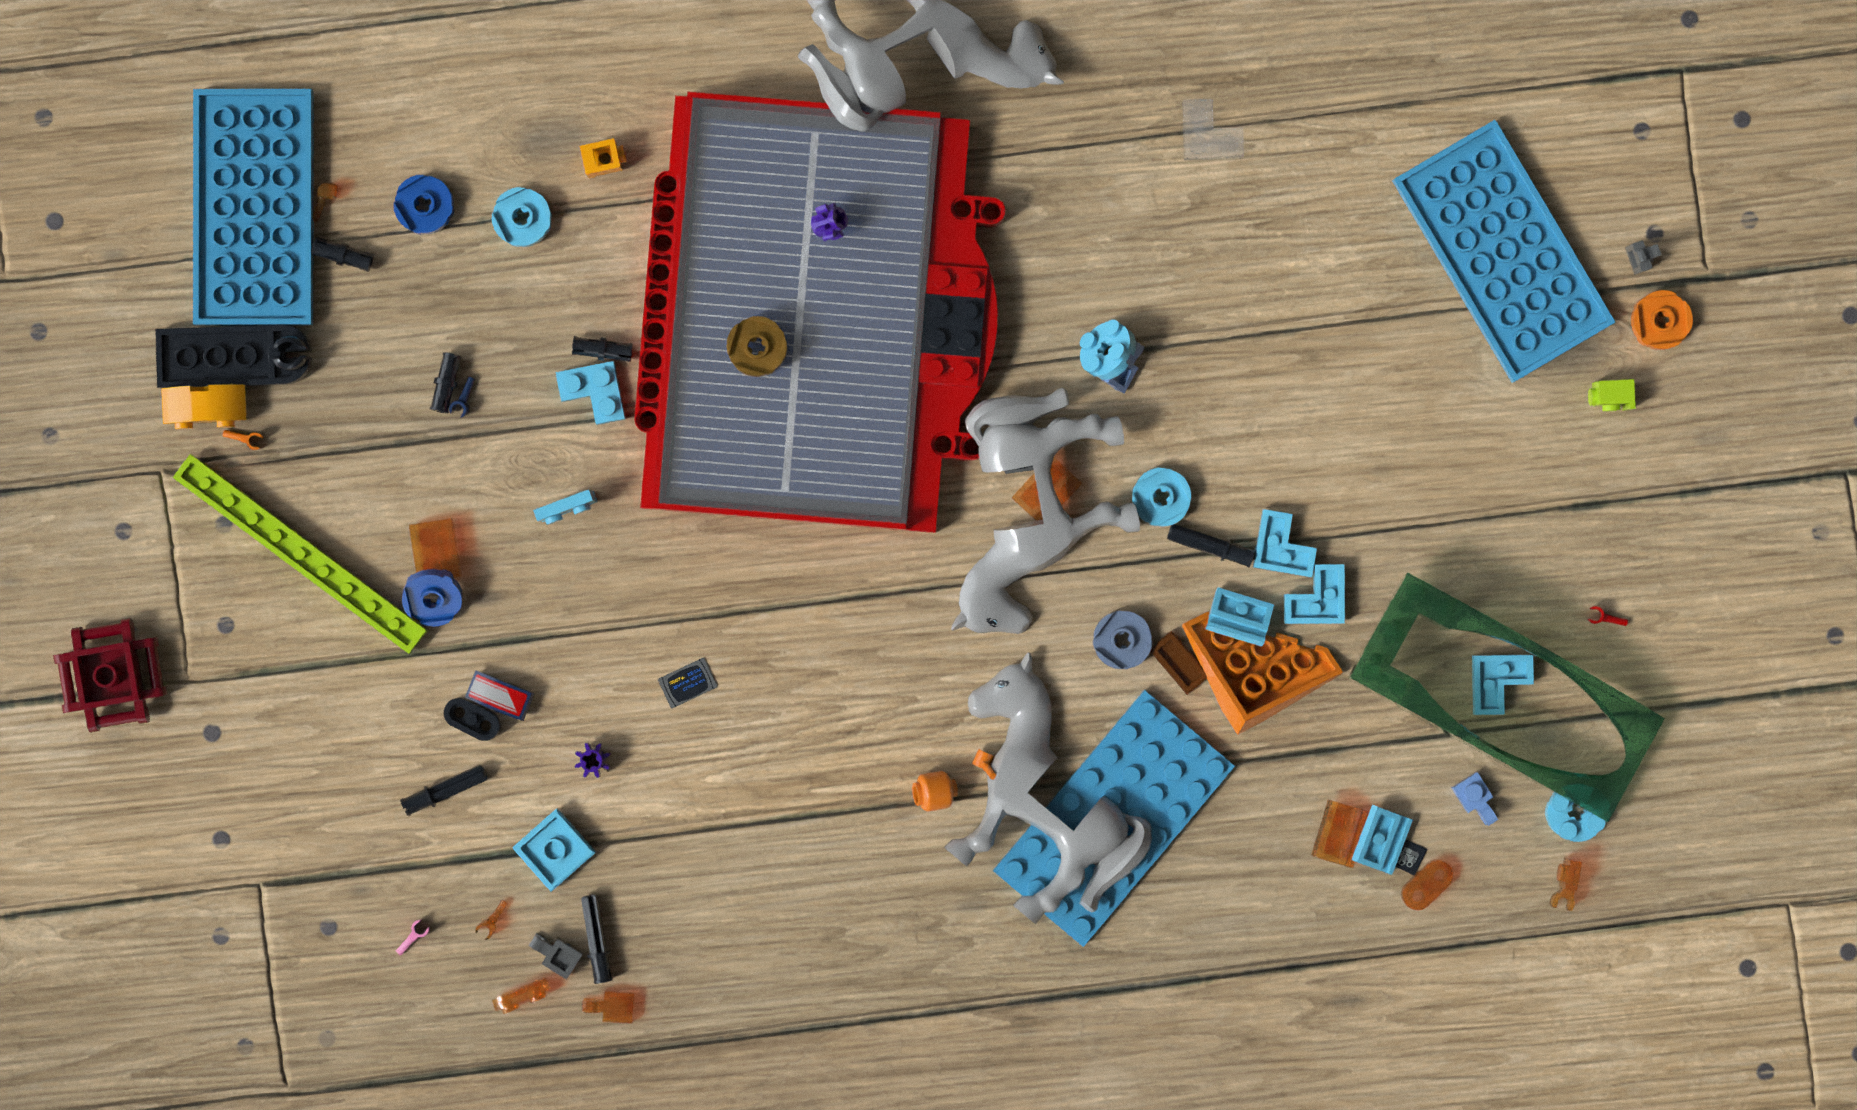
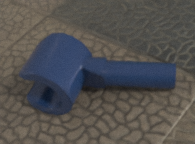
(463, 398)

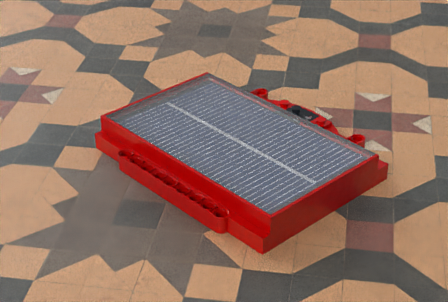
(877, 325)

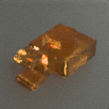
(1568, 875)
(615, 1006)

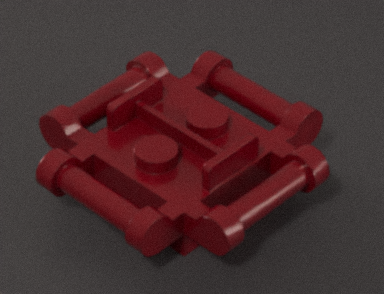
(109, 675)

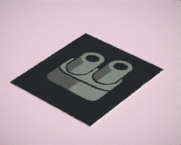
(1410, 857)

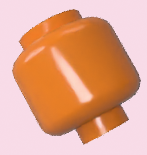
(934, 791)

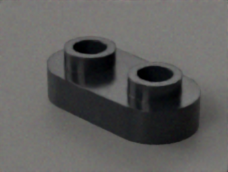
(472, 719)

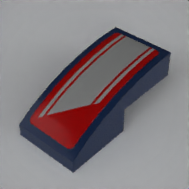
(499, 695)

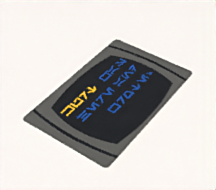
(687, 683)

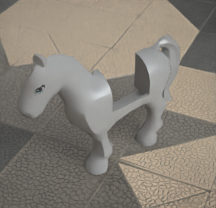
(874, 83)
(1035, 545)
(1018, 767)

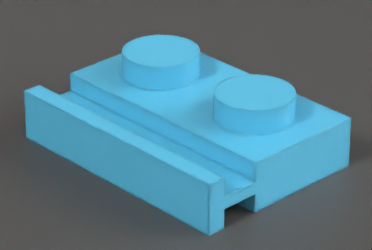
(577, 503)
(1239, 616)
(1382, 839)

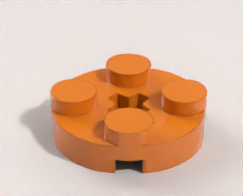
(1671, 306)

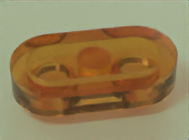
(1426, 883)
(533, 991)

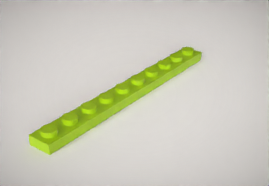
(300, 553)

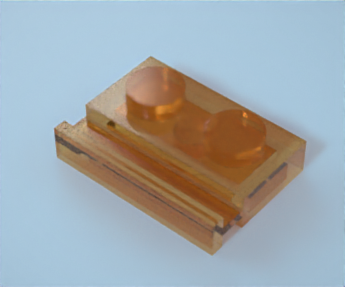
(1064, 484)
(435, 546)
(1339, 833)

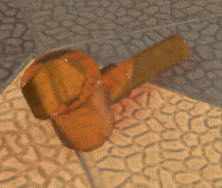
(324, 192)
(490, 922)

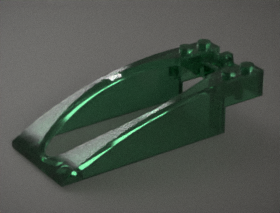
(1415, 598)

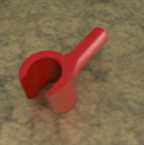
(1607, 618)

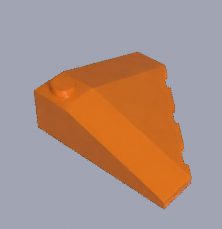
(1255, 679)

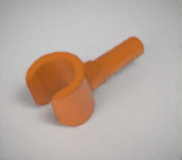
(242, 437)
(984, 761)

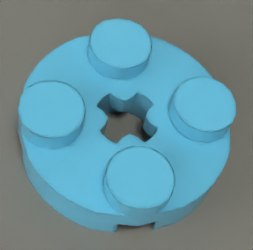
(505, 212)
(1098, 340)
(1177, 502)
(1568, 827)

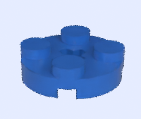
(440, 209)
(432, 581)

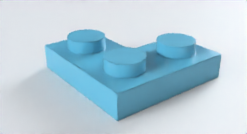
(599, 384)
(1275, 552)
(1326, 602)
(1490, 676)

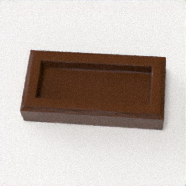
(1178, 662)

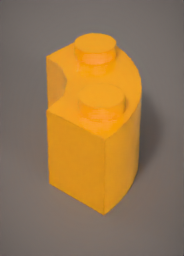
(204, 405)

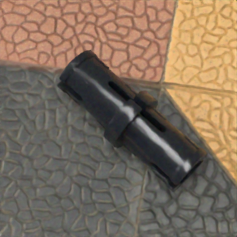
(342, 254)
(602, 349)
(445, 383)

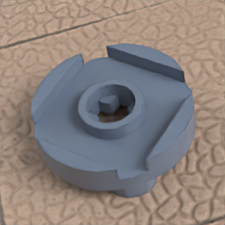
(1138, 637)

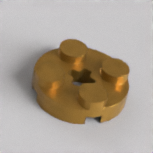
(748, 331)

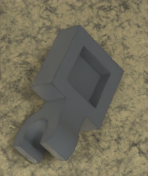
(1642, 256)
(559, 957)

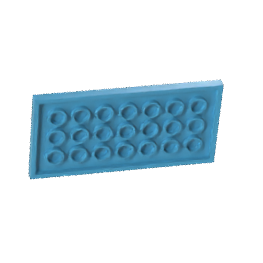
(253, 206)
(1503, 251)
(1148, 769)

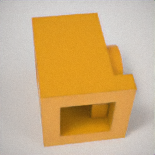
(593, 152)

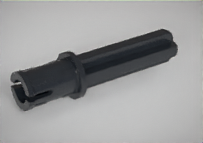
(1211, 545)
(443, 790)
(596, 939)

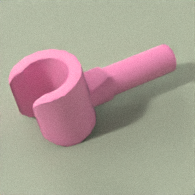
(412, 937)

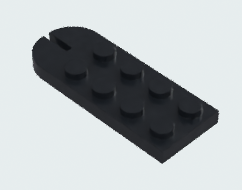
(230, 356)

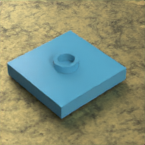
(554, 849)

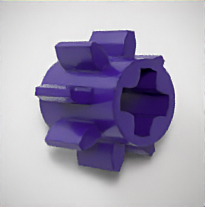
(829, 222)
(585, 762)

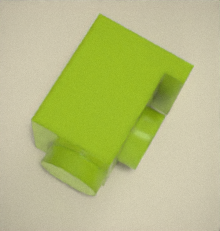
(1613, 394)

